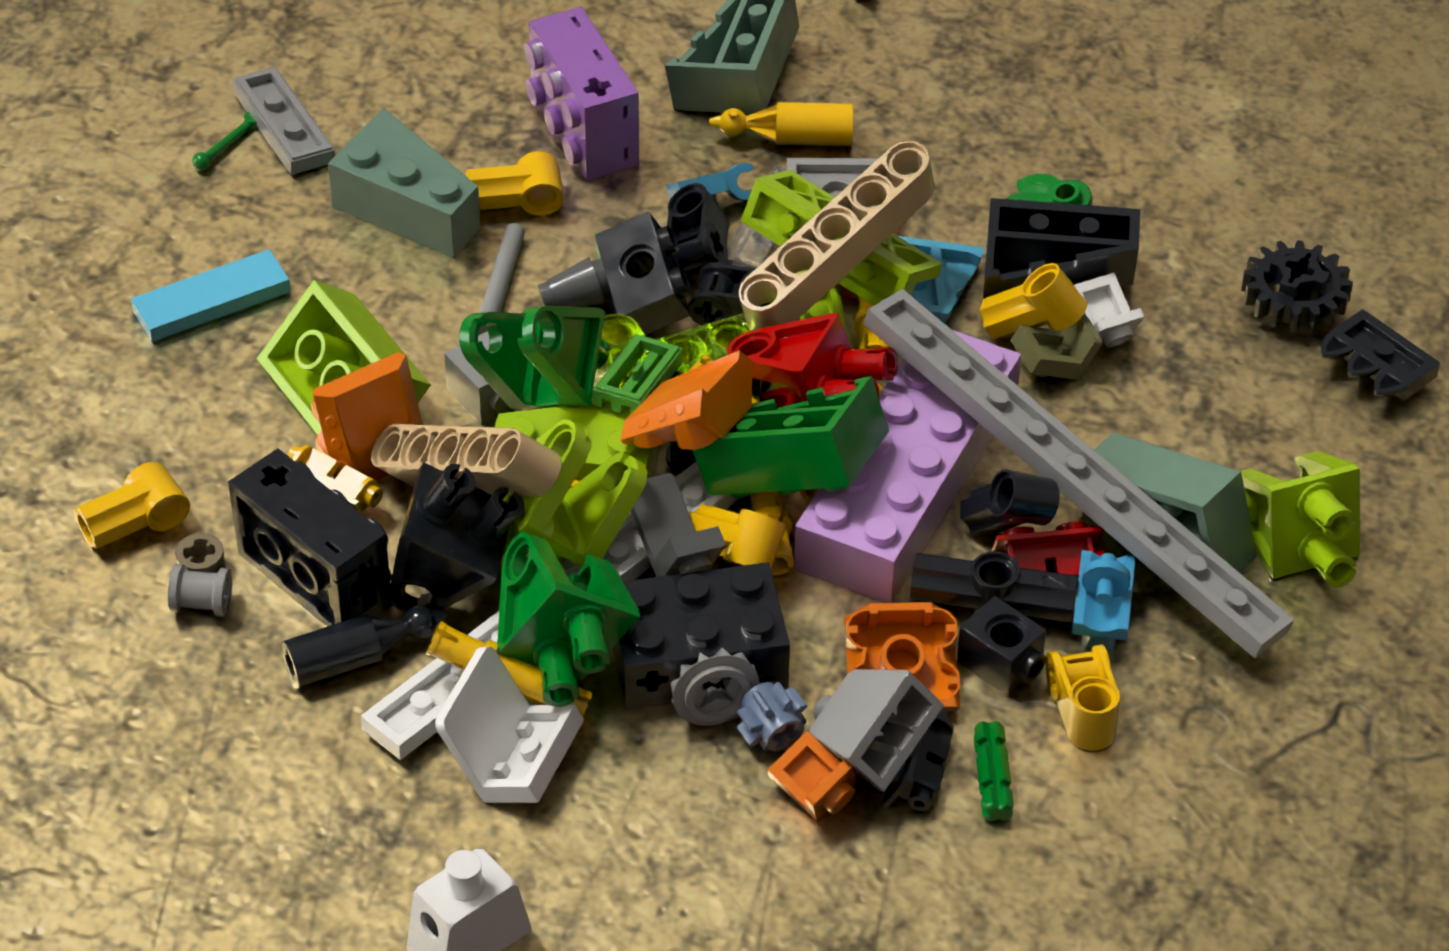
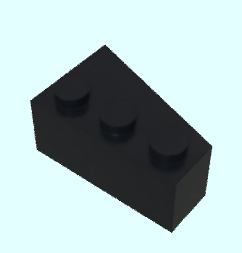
(1076, 237)

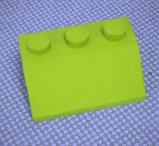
(324, 340)

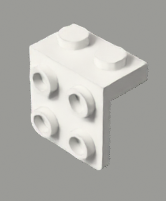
(501, 739)

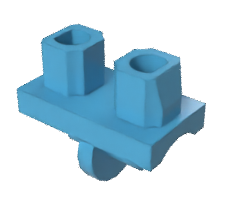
(1103, 599)

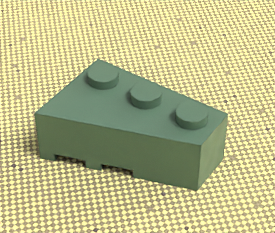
(735, 58)
(1192, 490)

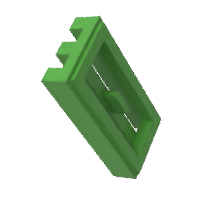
(645, 376)

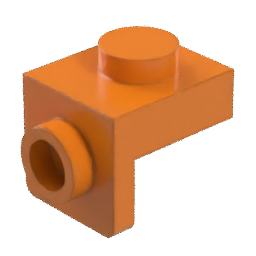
(814, 777)

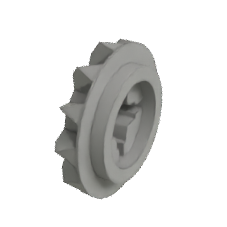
(714, 704)

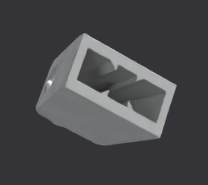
(875, 721)

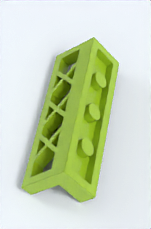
(787, 201)

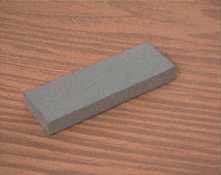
(283, 120)

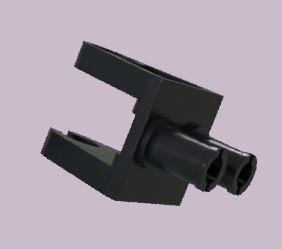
(450, 538)

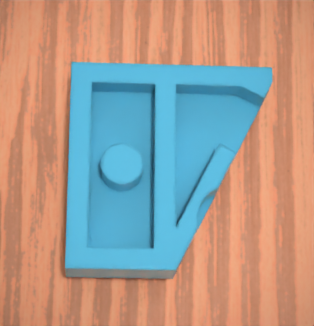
(958, 267)

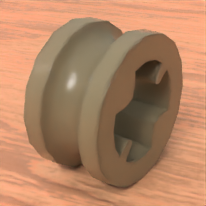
(201, 546)

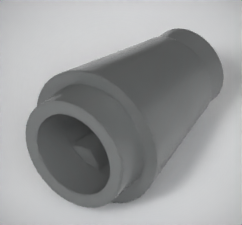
(577, 286)

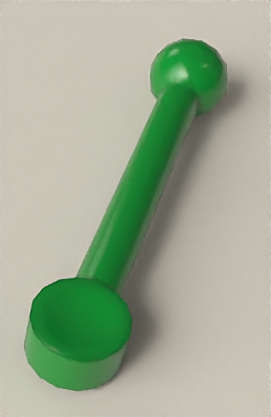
(202, 161)

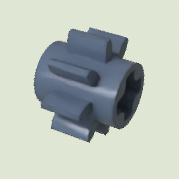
(772, 716)

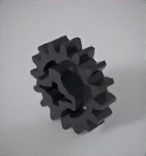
(1296, 286)

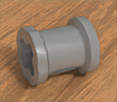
(199, 590)

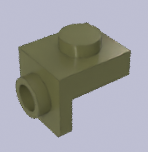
(1058, 352)

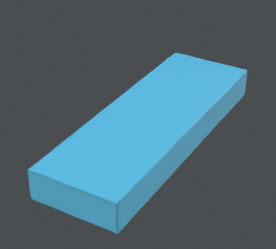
(210, 295)

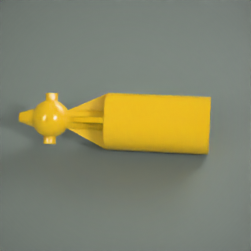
(793, 123)

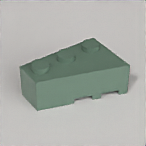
(405, 187)

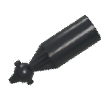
(353, 644)

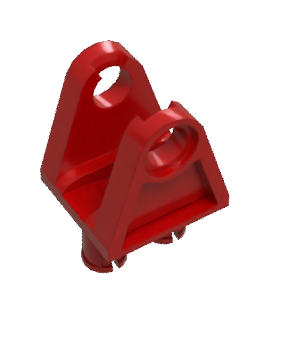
(811, 356)

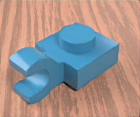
(718, 182)

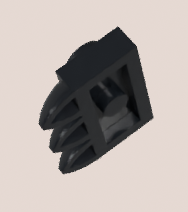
(1380, 354)

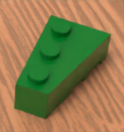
(797, 445)

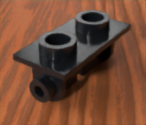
(920, 778)

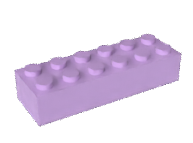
(896, 503)

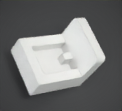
(1109, 310)

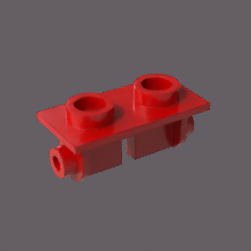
(1061, 545)

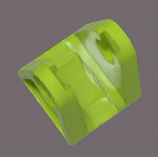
(589, 513)
(1307, 518)

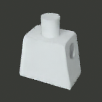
(467, 907)

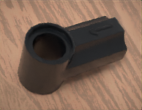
(1010, 502)

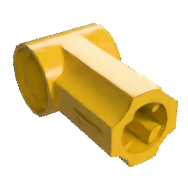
(531, 184)
(1041, 300)
(146, 499)
(747, 535)

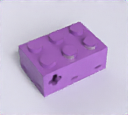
(583, 93)

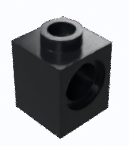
(1002, 646)

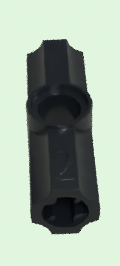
(990, 575)

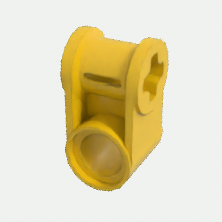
(1085, 696)

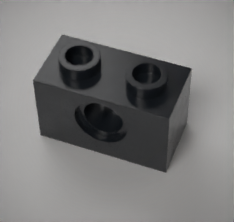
(627, 255)

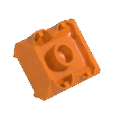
(693, 406)
(360, 407)
(907, 638)

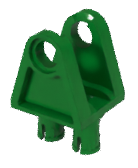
(538, 355)
(560, 620)

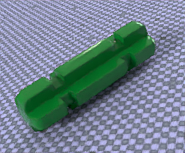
(993, 771)

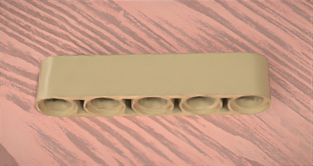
(846, 217)
(491, 453)

